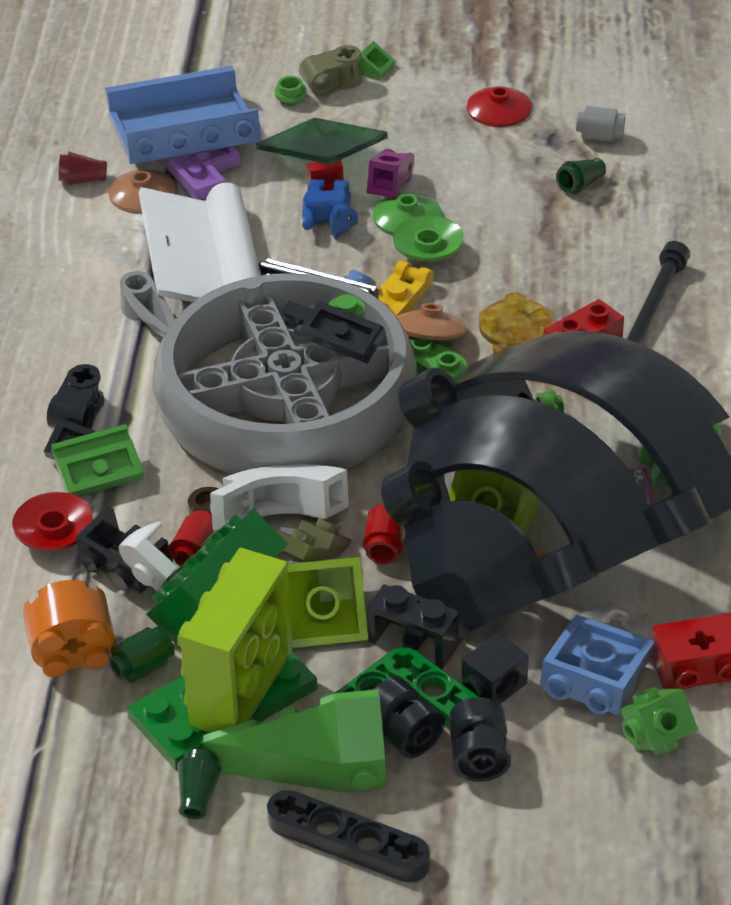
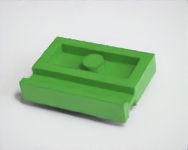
(97, 461)

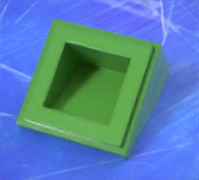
(375, 61)

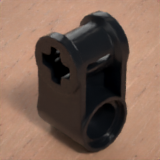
(77, 397)

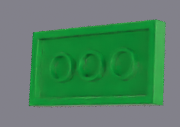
(165, 720)

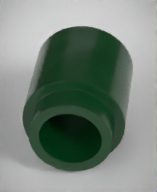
(141, 654)

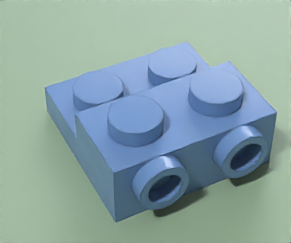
(595, 665)

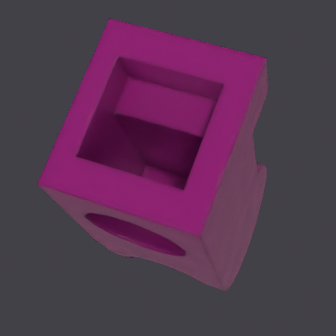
(388, 172)

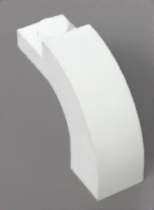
(281, 490)

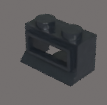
(94, 553)
(421, 618)

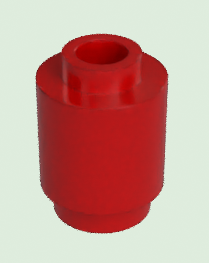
(191, 535)
(382, 536)

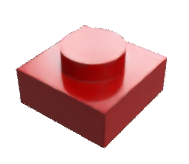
(325, 172)

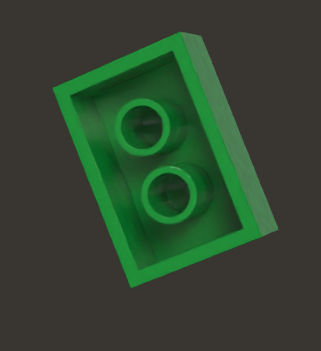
(181, 595)

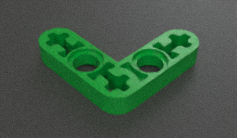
(422, 671)

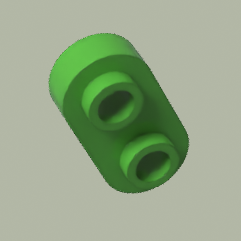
(434, 354)

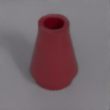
(80, 169)

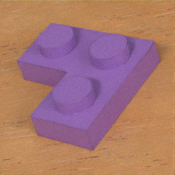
(202, 170)

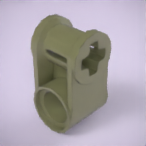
(331, 71)

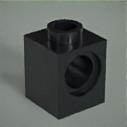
(495, 669)

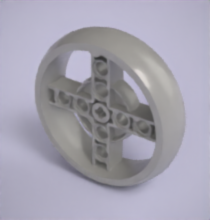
(276, 379)

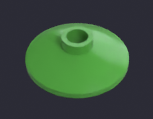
(392, 211)
(428, 238)

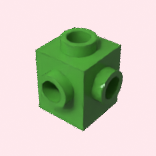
(657, 720)

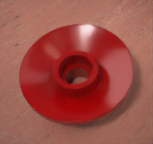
(499, 106)
(51, 521)

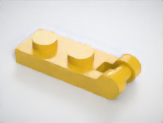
(402, 296)

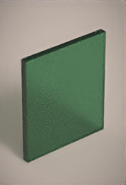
(322, 140)

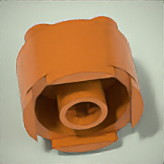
(69, 627)

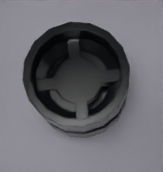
(408, 719)
(479, 739)

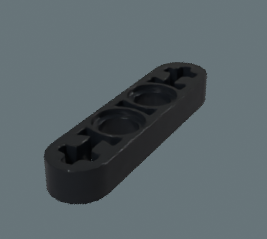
(352, 829)

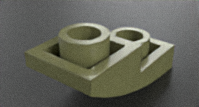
(315, 541)

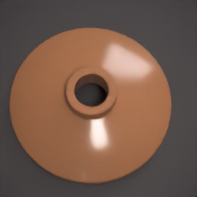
(125, 188)
(432, 323)

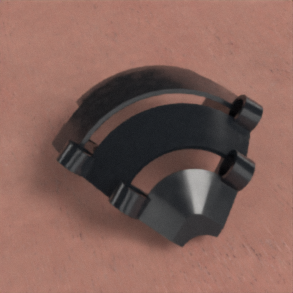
(491, 423)

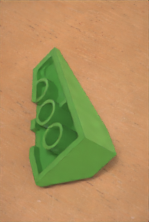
(320, 747)

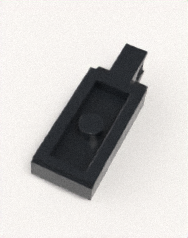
(334, 329)

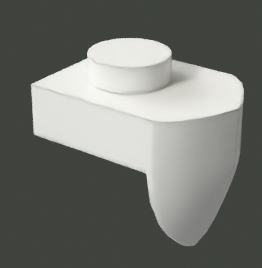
(146, 561)

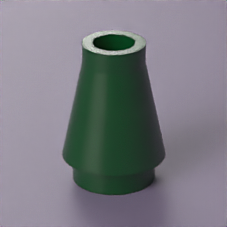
(579, 174)
(197, 780)

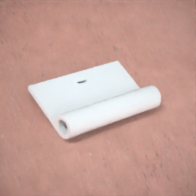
(197, 241)

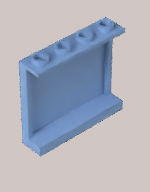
(181, 115)

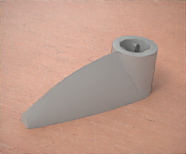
(141, 302)

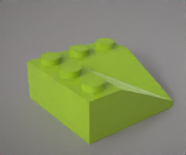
(236, 641)

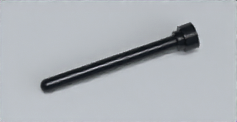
(672, 260)

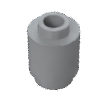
(601, 124)

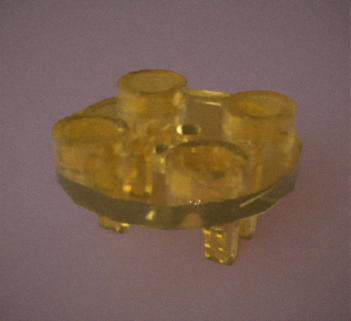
(513, 321)

